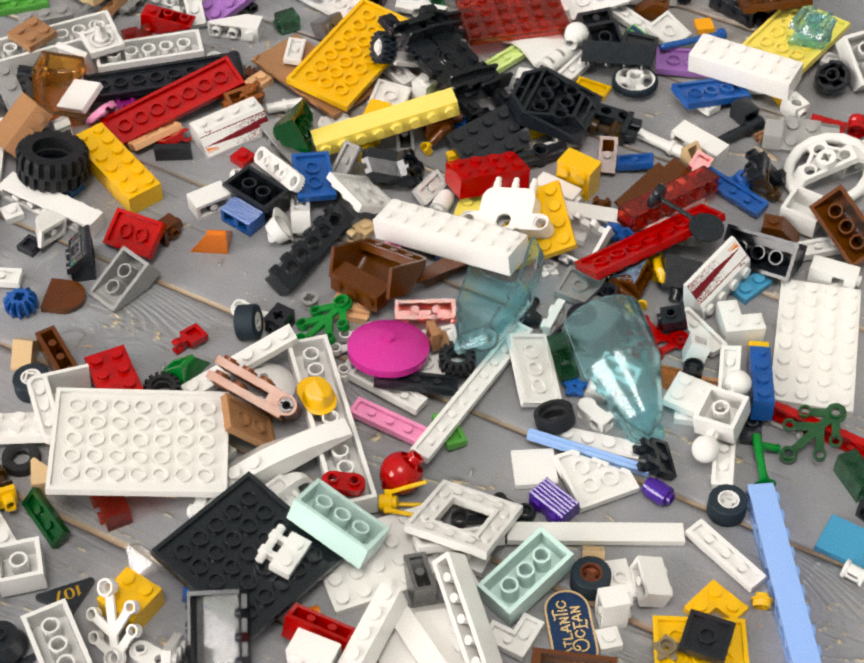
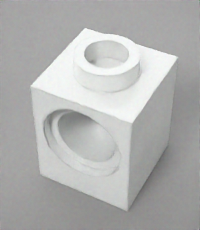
(795, 106)

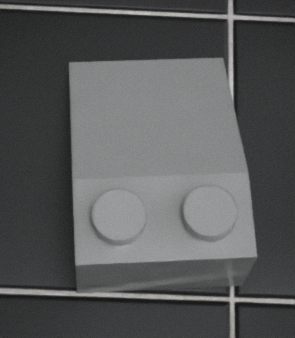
(123, 280)

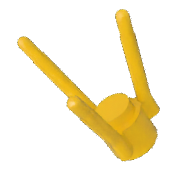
(390, 503)

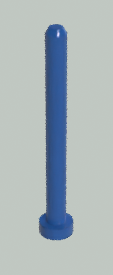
(721, 33)

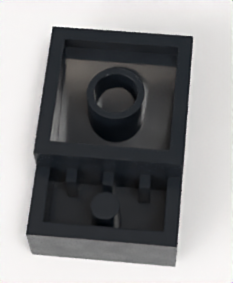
(600, 25)

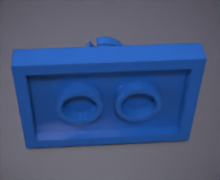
(315, 168)

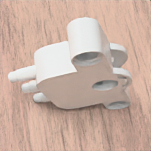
(515, 206)

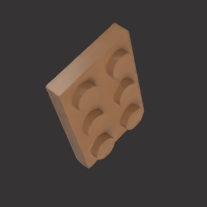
(246, 421)

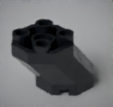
(392, 166)

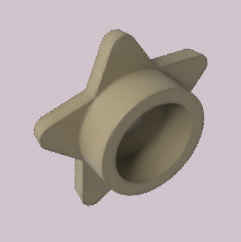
(664, 642)

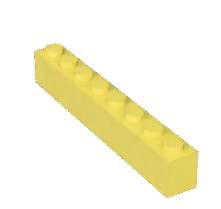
(387, 121)

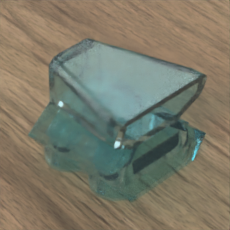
(812, 28)

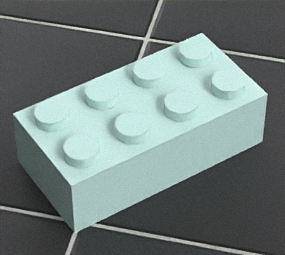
(338, 523)
(525, 575)

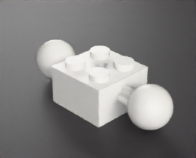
(721, 415)

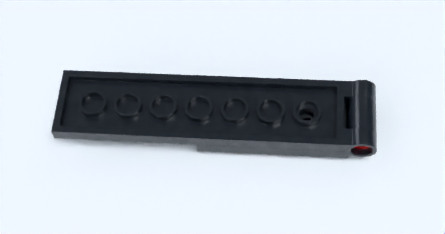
(150, 78)

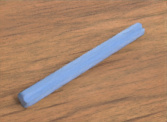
(565, 445)

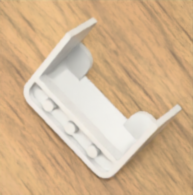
(43, 393)

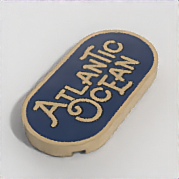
(570, 623)

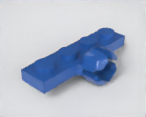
(738, 192)

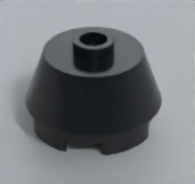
(832, 77)
(12, 642)

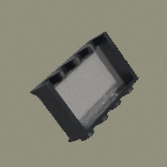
(218, 626)

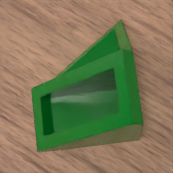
(186, 367)

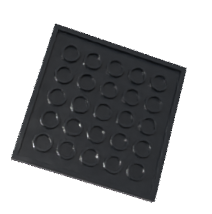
(221, 544)

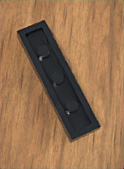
(421, 382)

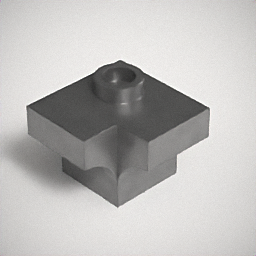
(324, 24)

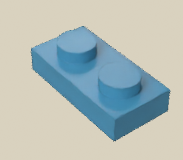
(751, 287)

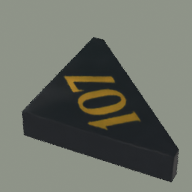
(73, 593)

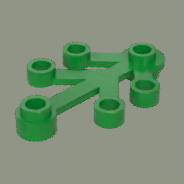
(340, 306)

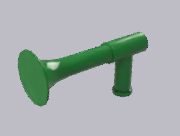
(759, 447)

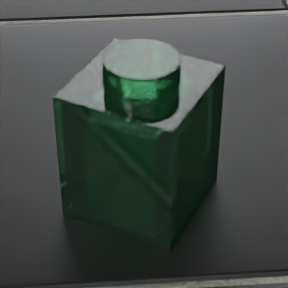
(286, 21)

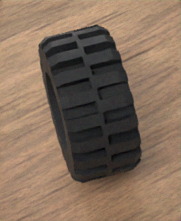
(52, 161)

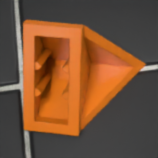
(214, 242)

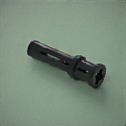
(745, 129)

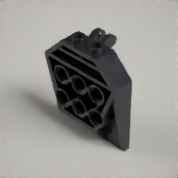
(553, 104)

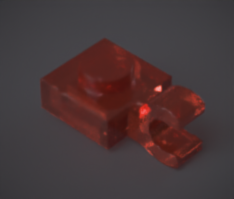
(134, 32)

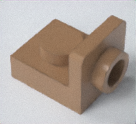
(436, 336)

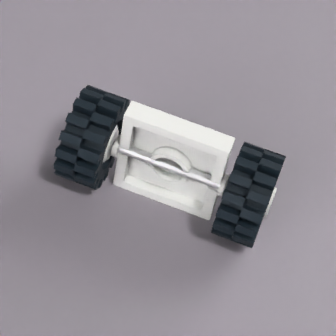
(387, 49)

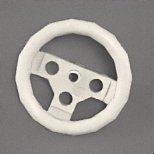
(826, 161)

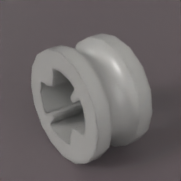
(308, 295)

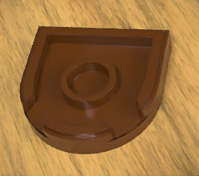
(63, 296)

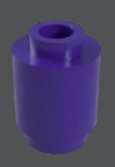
(658, 491)

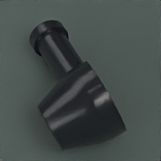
(533, 317)

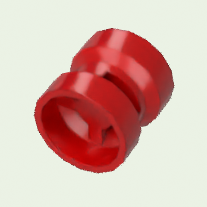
(856, 125)

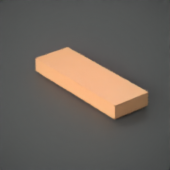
(154, 136)

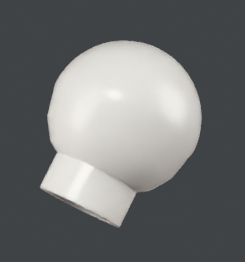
(575, 34)

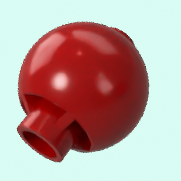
(400, 470)

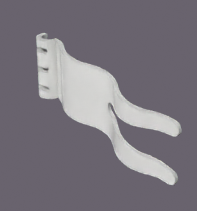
(545, 49)

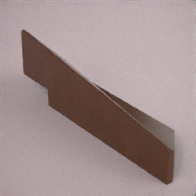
(655, 176)
(439, 271)

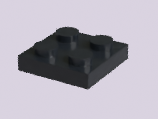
(706, 637)

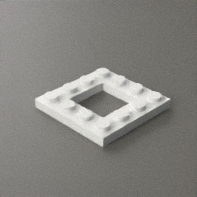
(426, 518)

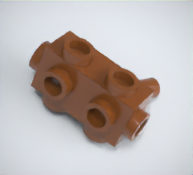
(242, 93)

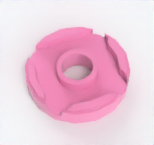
(101, 112)

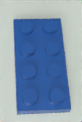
(707, 93)

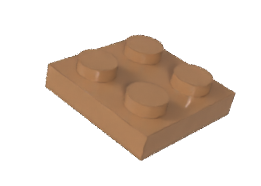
(32, 34)

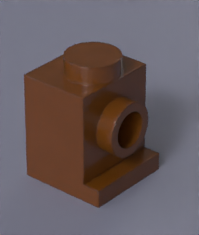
(172, 229)

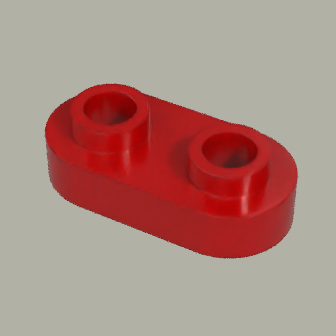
(343, 482)

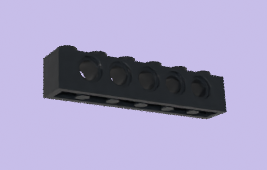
(281, 280)

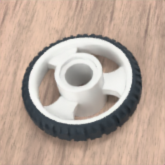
(634, 82)

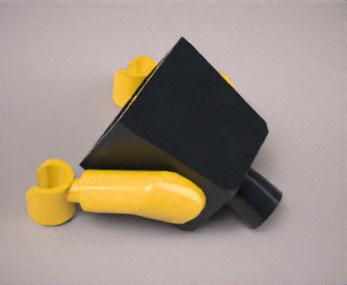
(673, 273)

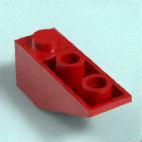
(165, 20)

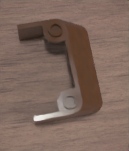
(385, 261)

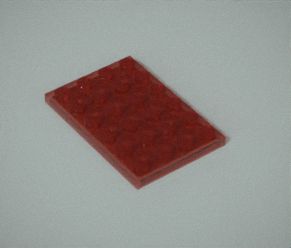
(510, 19)

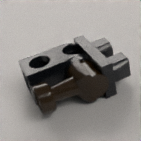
(616, 123)
(764, 174)

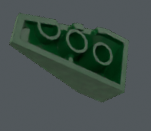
(294, 128)

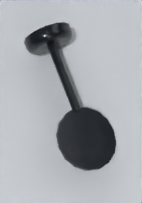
(702, 226)

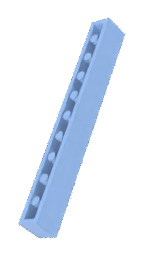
(782, 574)

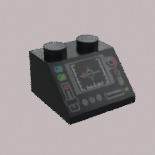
(81, 256)

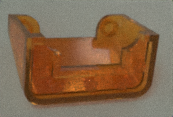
(52, 77)

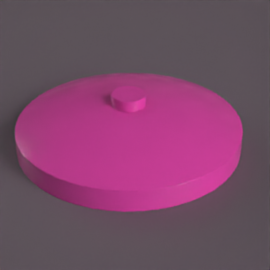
(388, 348)

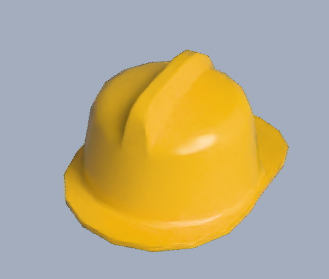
(316, 395)

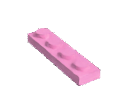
(386, 420)

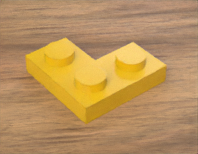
(716, 599)

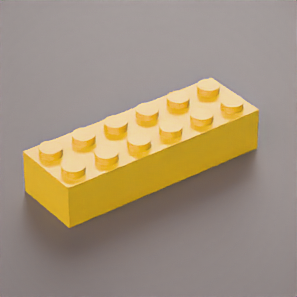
(120, 170)

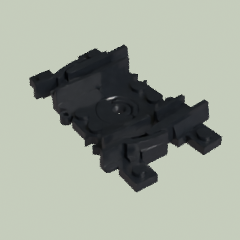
(445, 58)

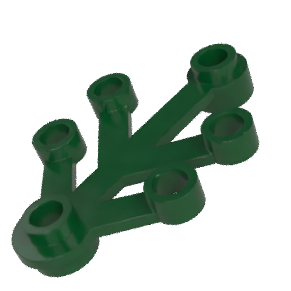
(814, 430)

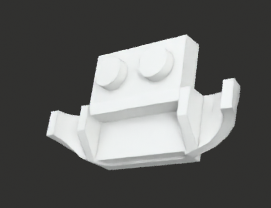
(287, 485)

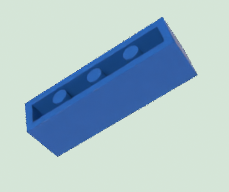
(762, 389)

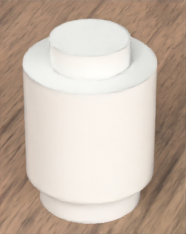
(443, 201)

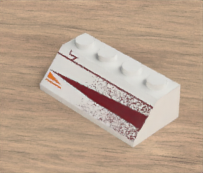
(228, 128)
(716, 278)

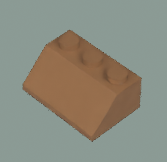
(21, 120)

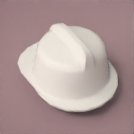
(279, 227)

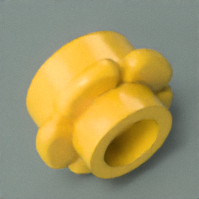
(761, 601)

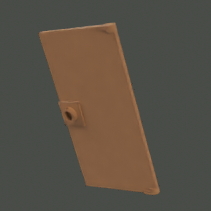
(272, 63)

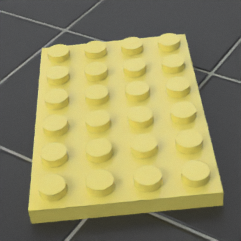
(775, 33)

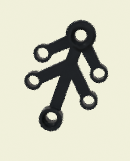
(462, 515)

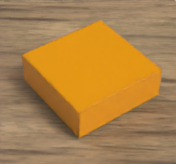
(704, 25)

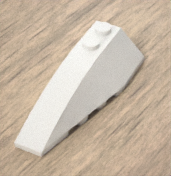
(288, 452)

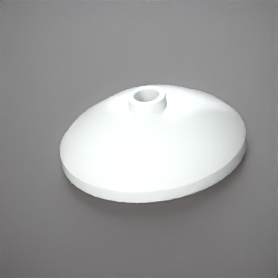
(278, 374)

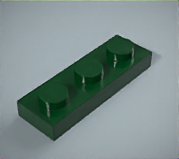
(45, 517)

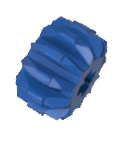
(20, 302)

